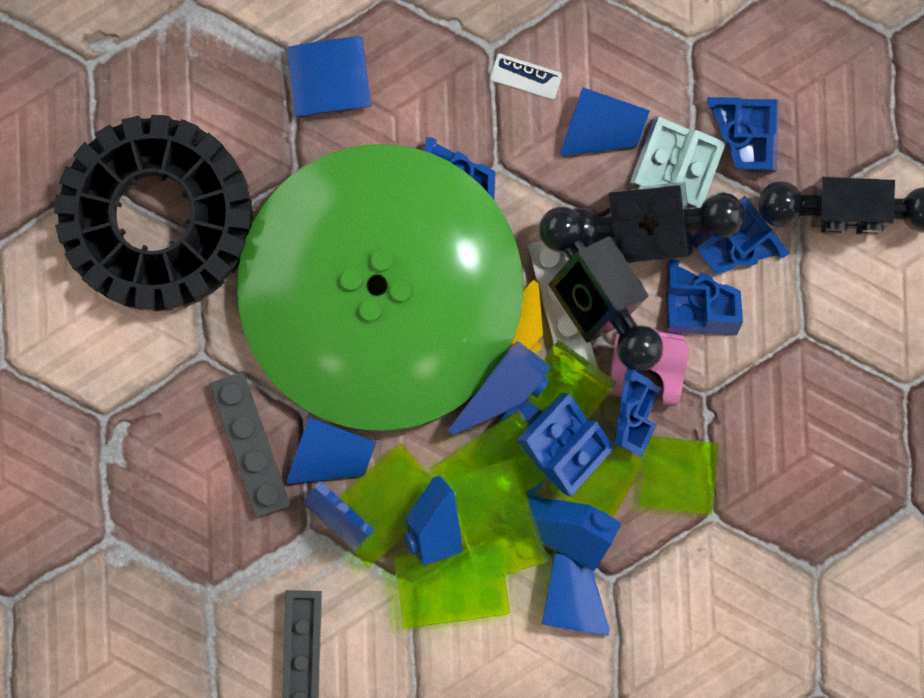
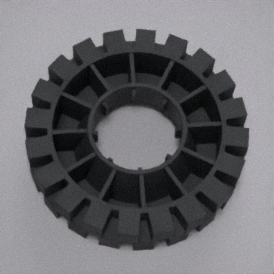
(90, 202)

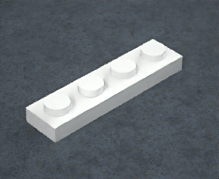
(546, 266)

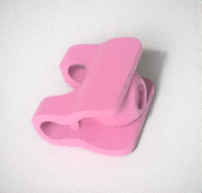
(670, 367)

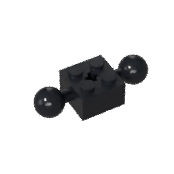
(843, 204)
(719, 216)
(599, 289)

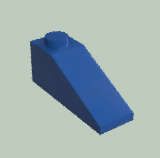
(506, 388)
(574, 529)

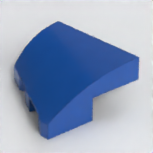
(749, 130)
(637, 401)

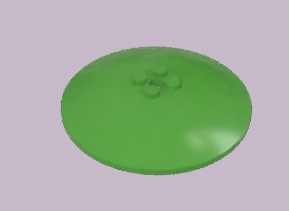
(394, 354)

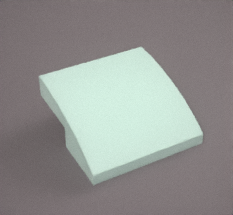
(678, 155)

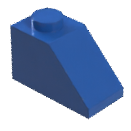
(434, 524)

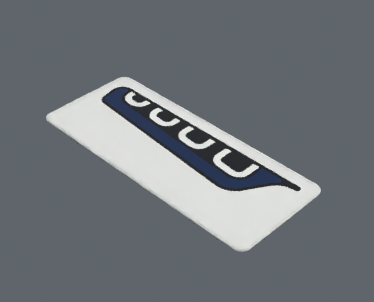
(526, 76)

